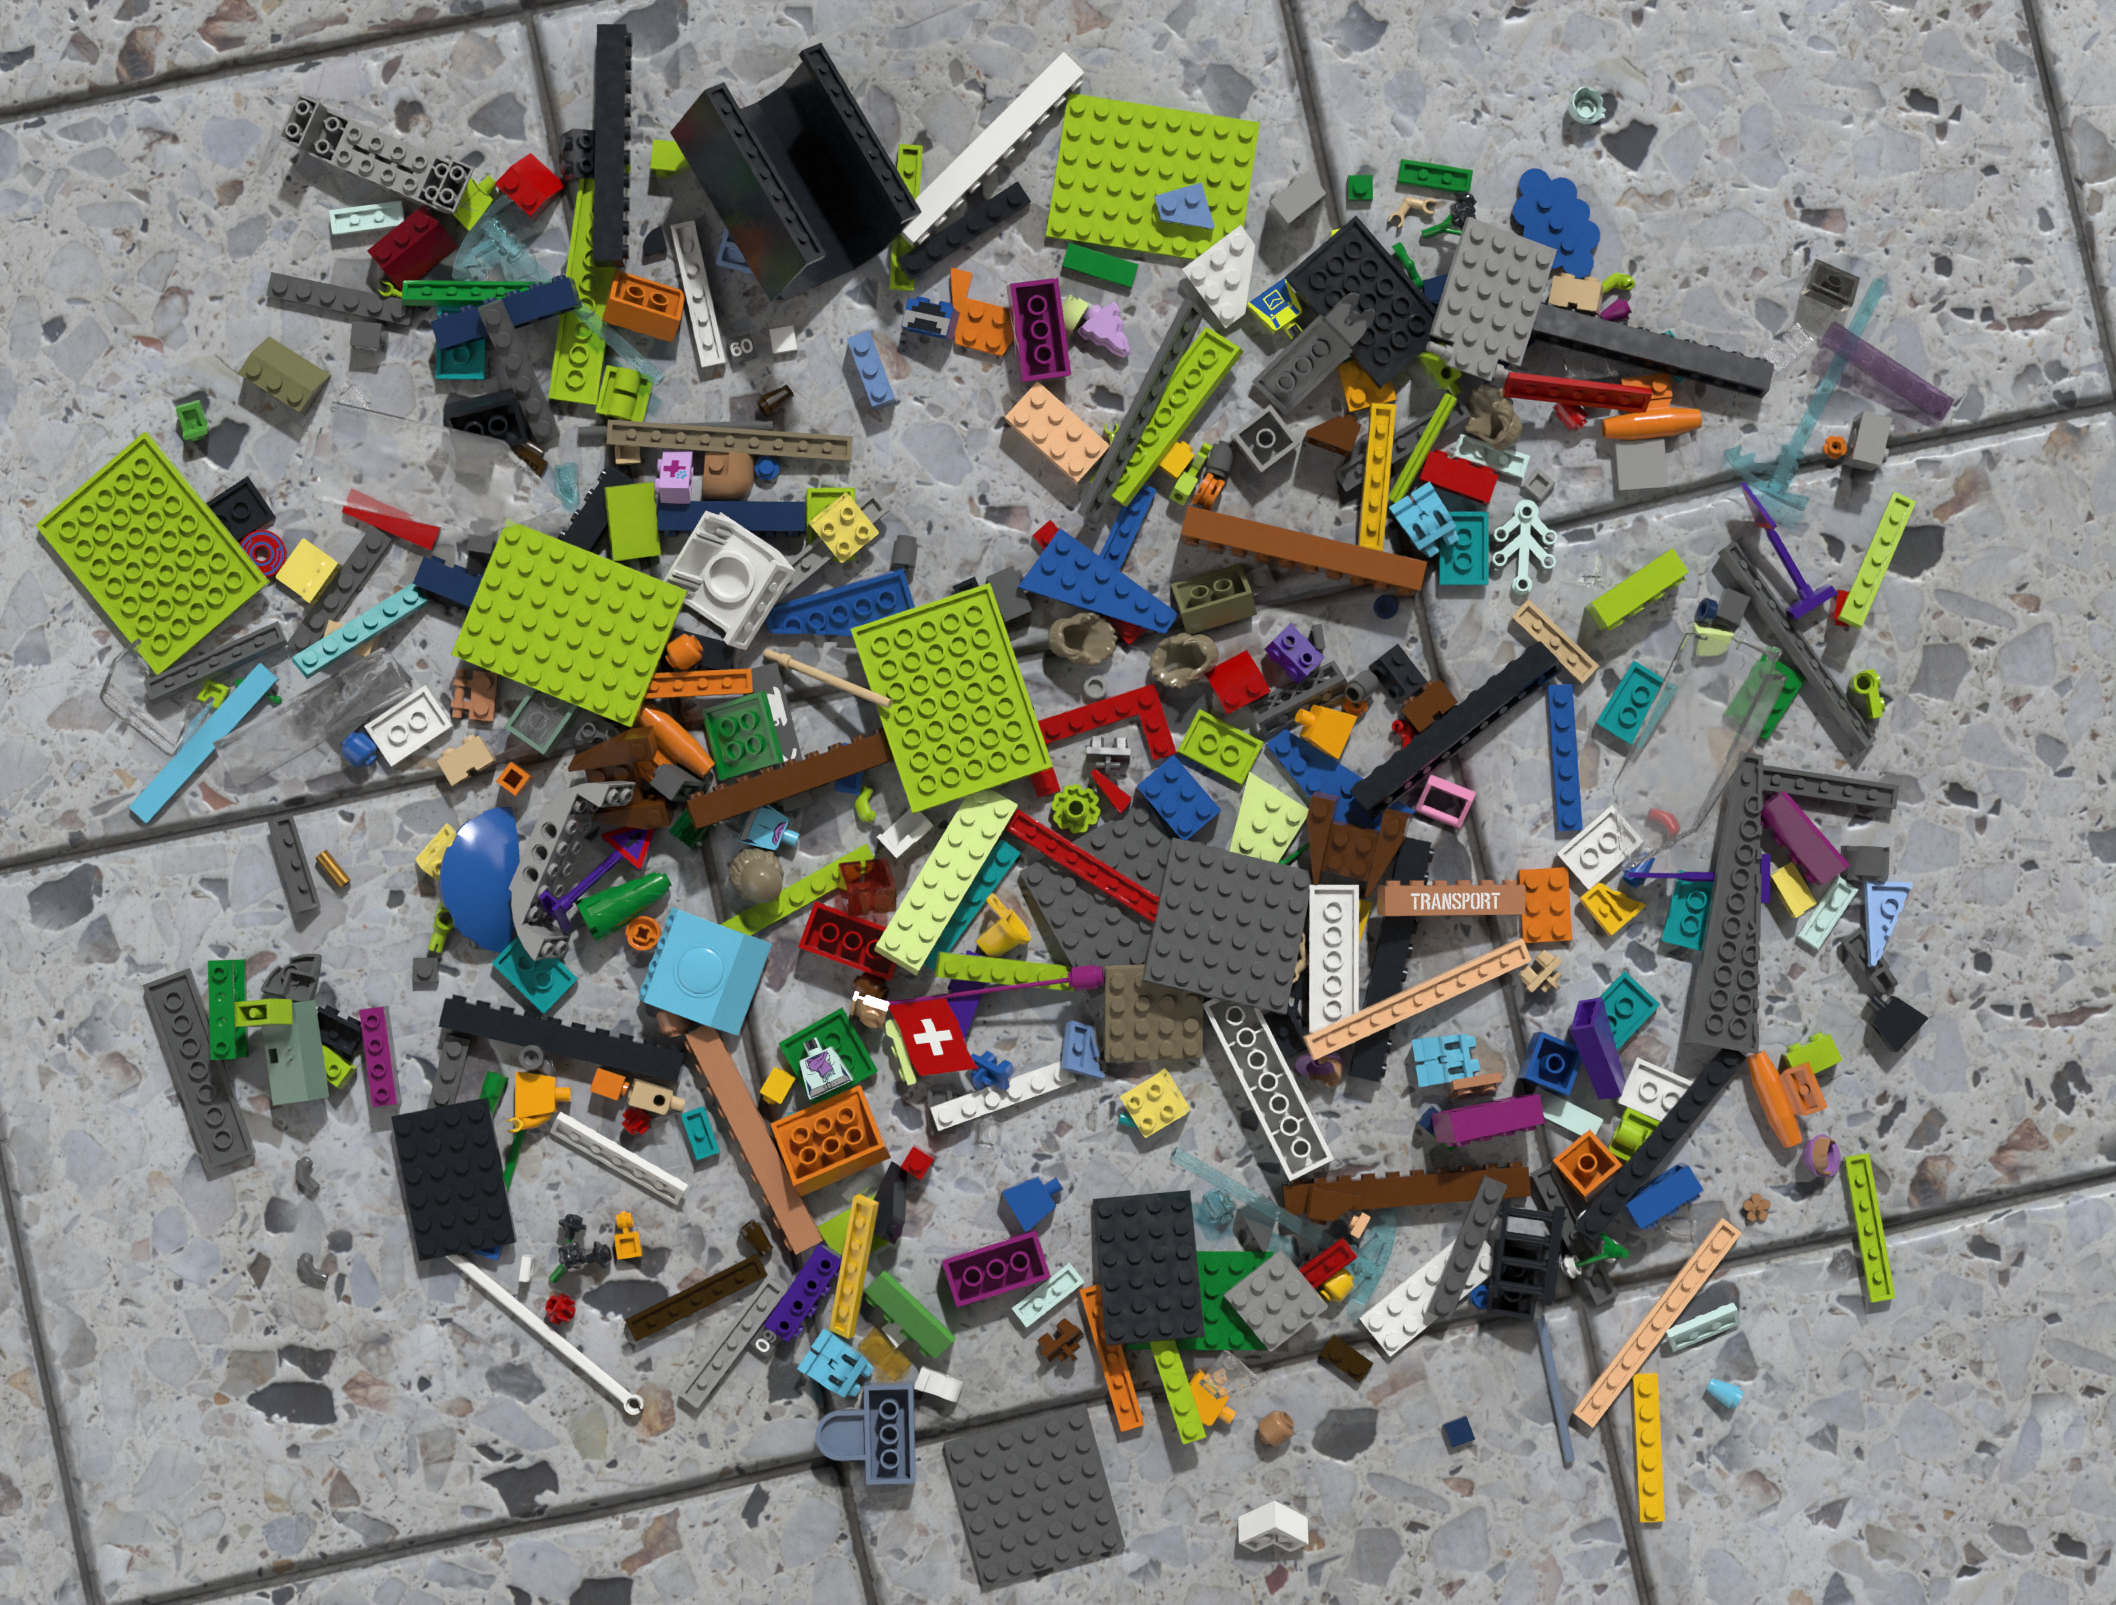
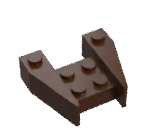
(617, 761)
(1352, 848)

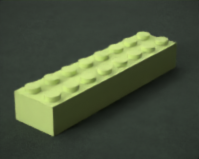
(945, 879)

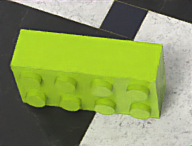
(1642, 586)

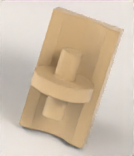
(1549, 964)

